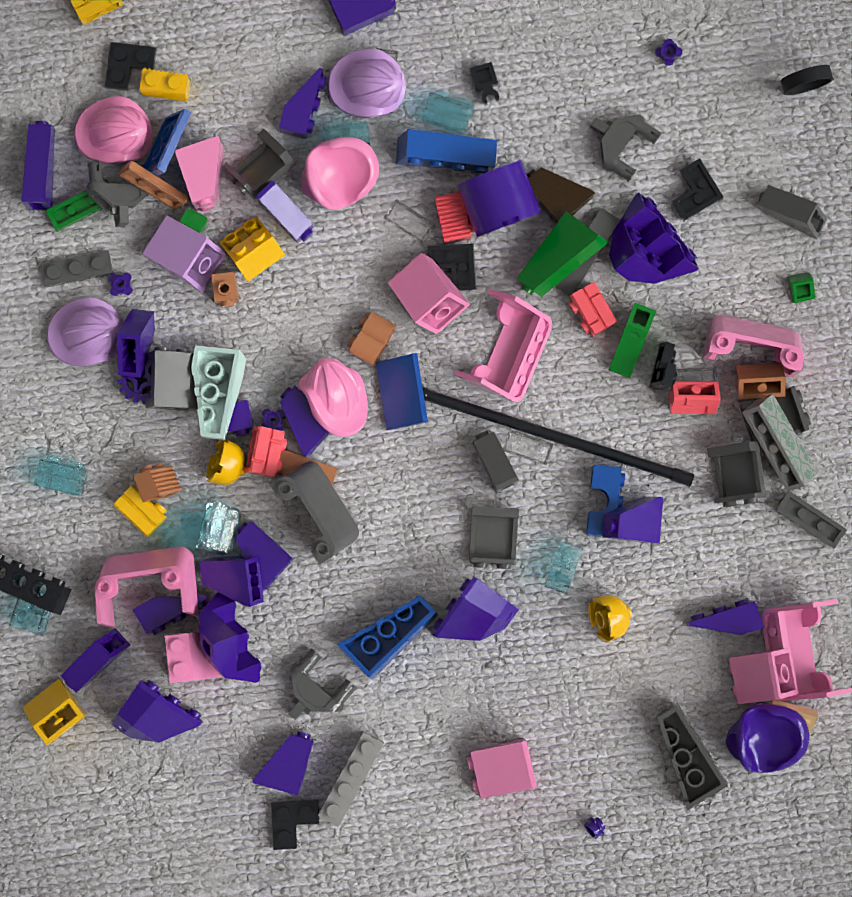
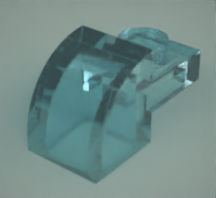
(563, 567)

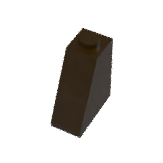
(558, 193)

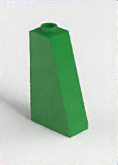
(559, 255)

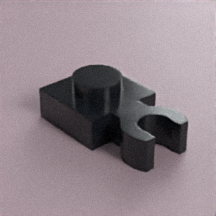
(485, 79)

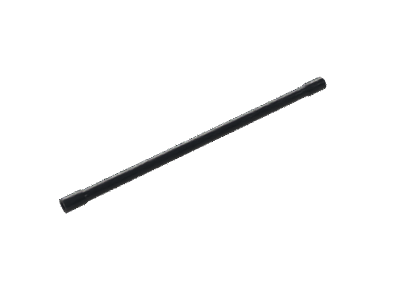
(674, 474)

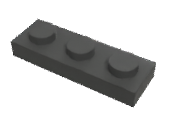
(77, 269)
(811, 519)

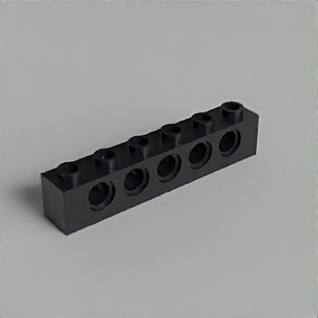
(54, 597)

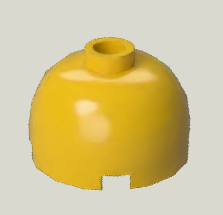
(226, 464)
(610, 616)

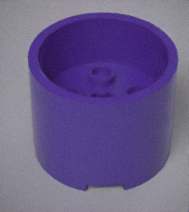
(498, 198)

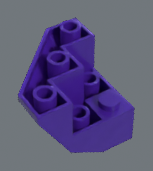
(648, 246)
(475, 614)
(226, 641)
(154, 715)

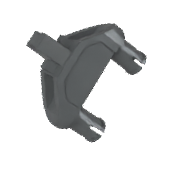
(615, 137)
(112, 197)
(310, 695)

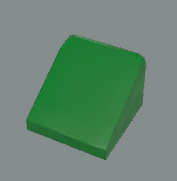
(194, 220)
(801, 287)

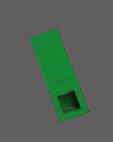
(632, 340)

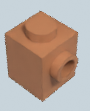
(225, 289)

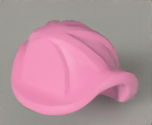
(113, 131)
(339, 172)
(336, 397)

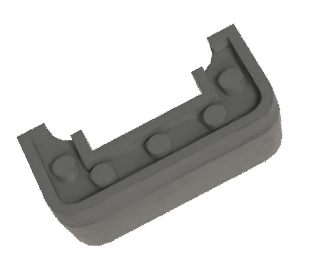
(323, 505)

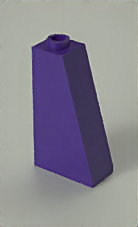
(39, 167)

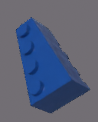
(446, 151)
(383, 640)

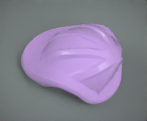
(366, 84)
(84, 332)

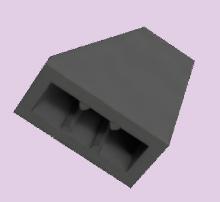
(793, 211)
(495, 461)

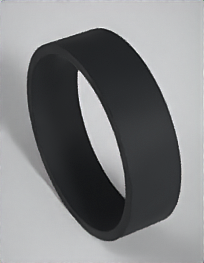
(807, 79)

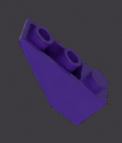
(298, 111)
(162, 610)
(736, 620)

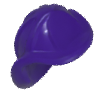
(768, 738)

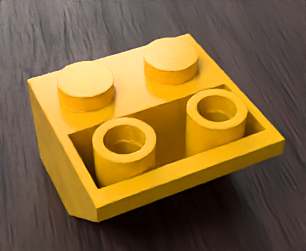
(252, 248)
(54, 712)

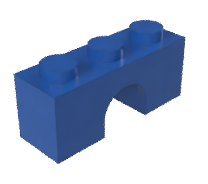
(608, 480)

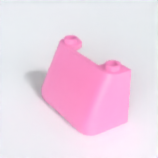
(727, 330)

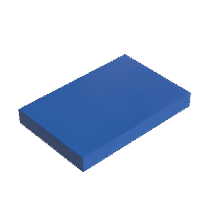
(166, 142)
(401, 392)

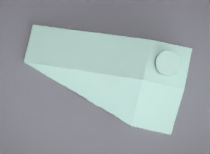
(217, 385)

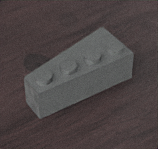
(692, 763)

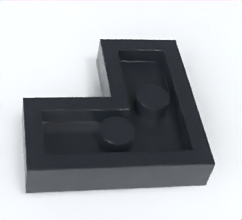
(124, 58)
(702, 191)
(460, 260)
(664, 371)
(286, 817)

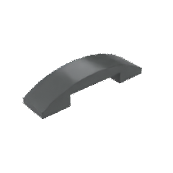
(603, 225)

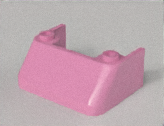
(515, 351)
(173, 564)
(790, 628)

